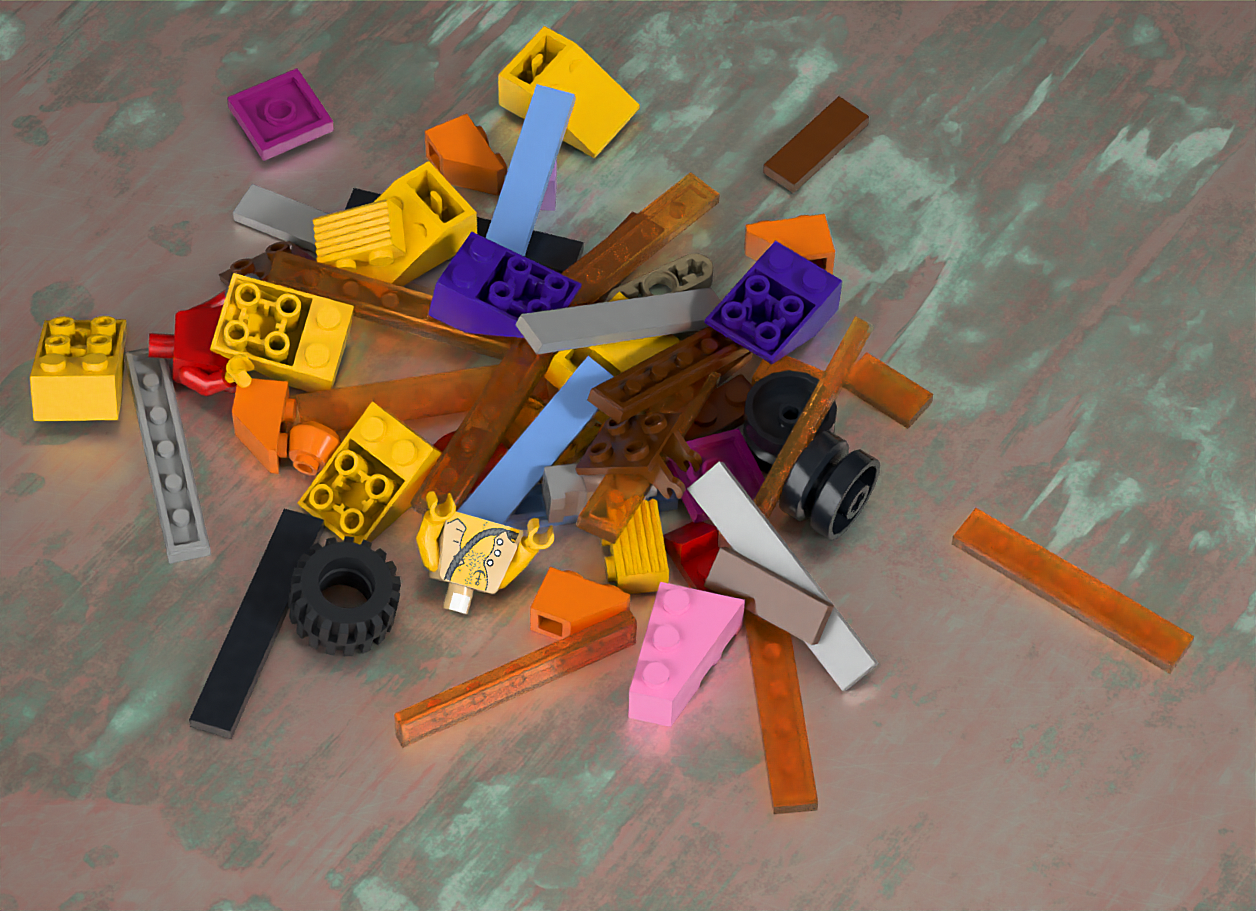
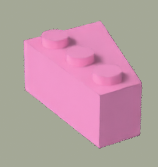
(679, 648)

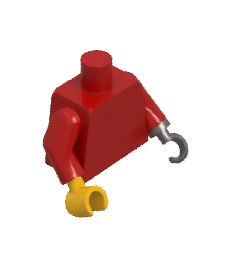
(191, 353)

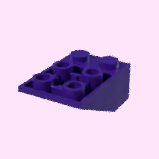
(492, 286)
(777, 304)

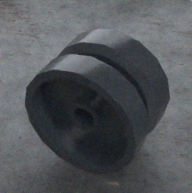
(774, 409)
(829, 485)

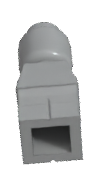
(568, 493)

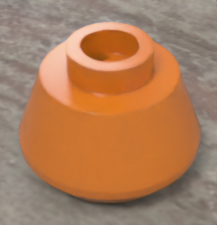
(312, 446)

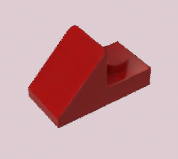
(693, 551)

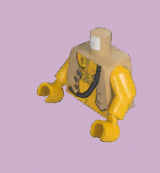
(474, 551)

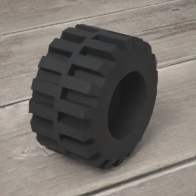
(351, 566)

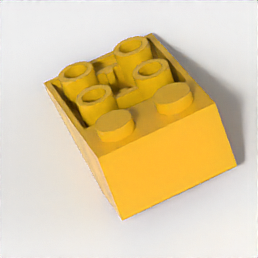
(561, 64)
(433, 224)
(284, 332)
(612, 357)
(79, 369)
(370, 476)

